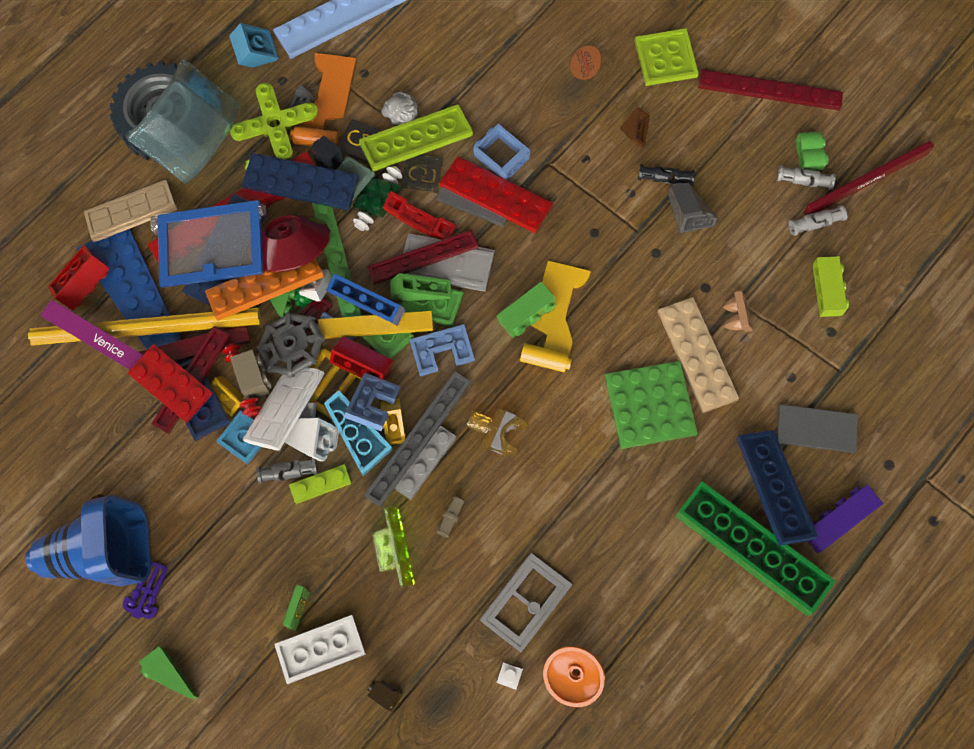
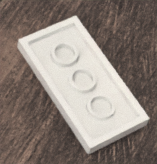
(319, 649)

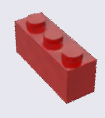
(360, 359)

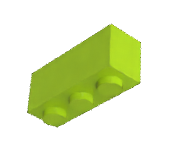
(830, 286)

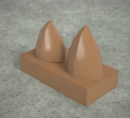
(742, 320)

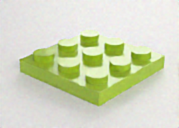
(666, 57)

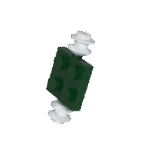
(374, 196)

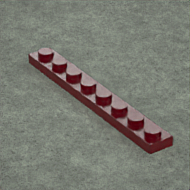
(771, 90)

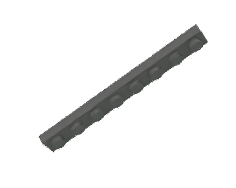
(417, 439)

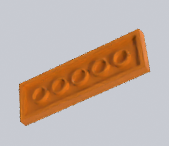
(252, 290)

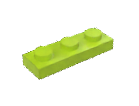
(320, 484)

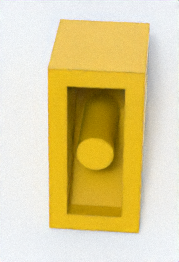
(394, 424)

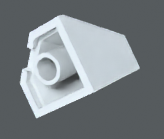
(313, 437)

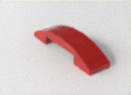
(417, 218)

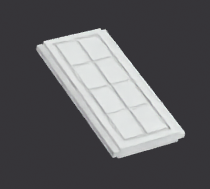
(283, 409)

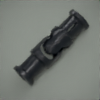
(663, 175)

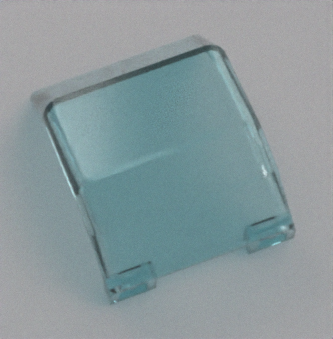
(186, 123)

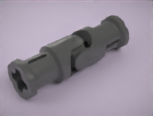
(290, 470)

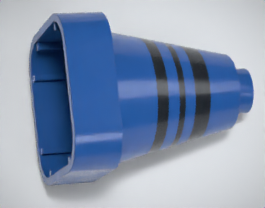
(101, 545)

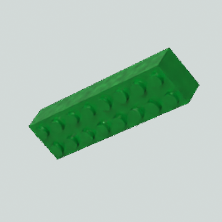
(755, 549)

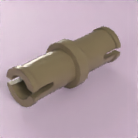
(450, 517)

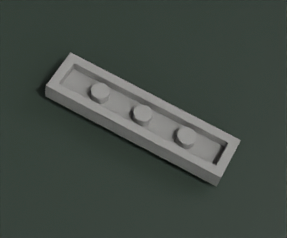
(425, 463)

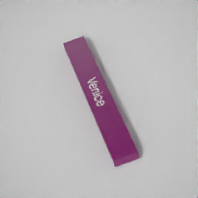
(91, 335)

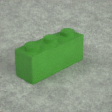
(527, 310)

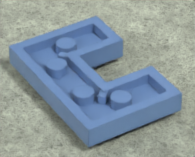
(427, 345)
(360, 404)

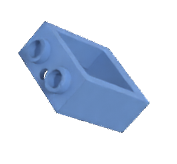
(514, 164)

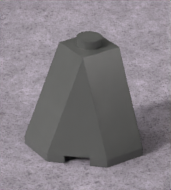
(690, 209)

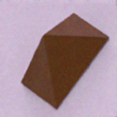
(636, 127)

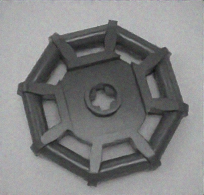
(293, 353)

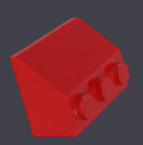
(78, 278)

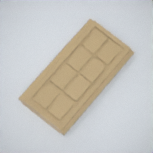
(129, 210)

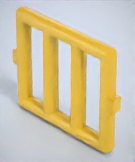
(326, 380)

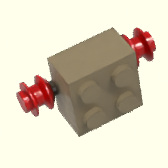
(250, 376)

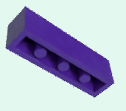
(844, 517)

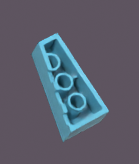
(363, 442)

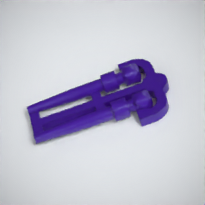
(138, 612)

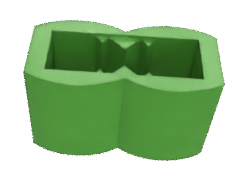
(811, 151)

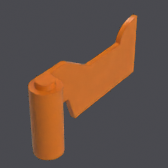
(331, 99)

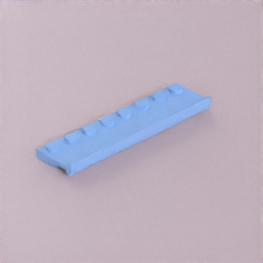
(327, 22)

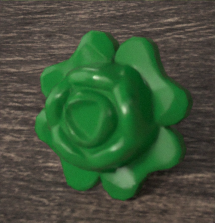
(301, 301)

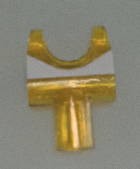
(496, 429)

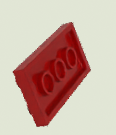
(170, 383)

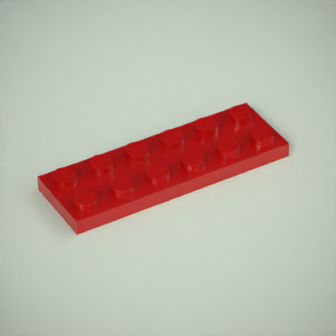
(496, 194)

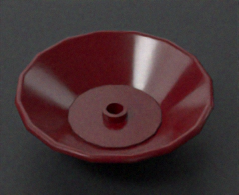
(293, 242)

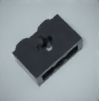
(326, 153)

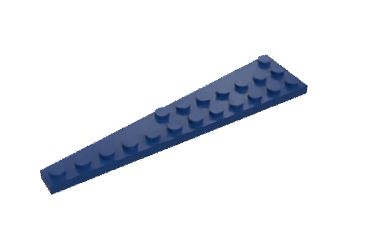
(132, 284)

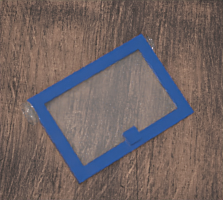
(209, 243)

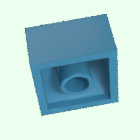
(253, 45)

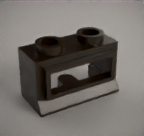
(384, 694)

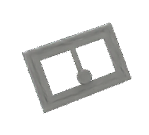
(542, 613)

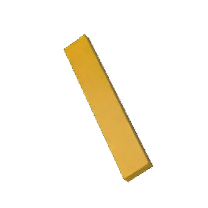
(375, 325)

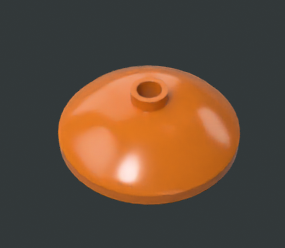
(572, 687)

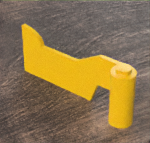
(560, 281)

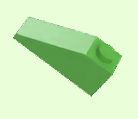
(416, 288)
(162, 669)

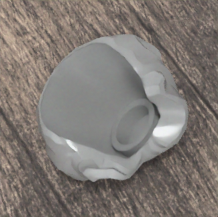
(400, 108)

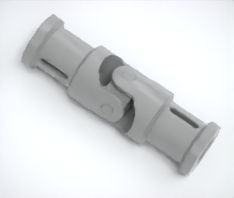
(800, 176)
(817, 220)

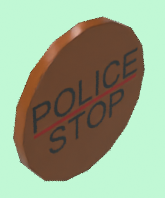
(586, 62)

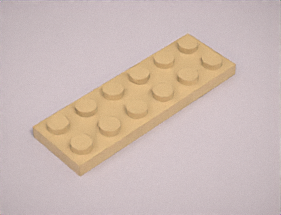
(698, 355)

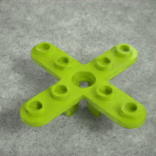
(271, 112)

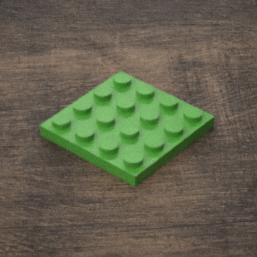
(650, 405)

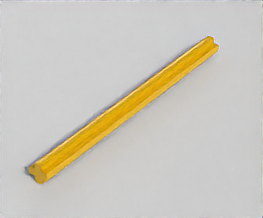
(150, 326)

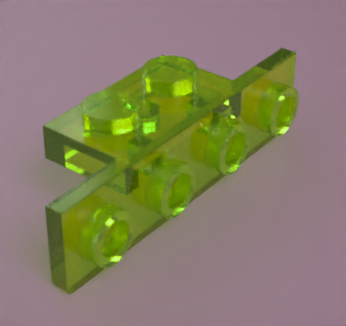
(392, 548)

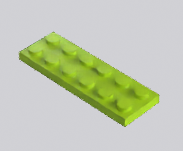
(415, 137)

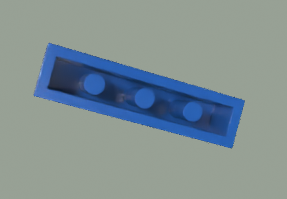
(365, 299)

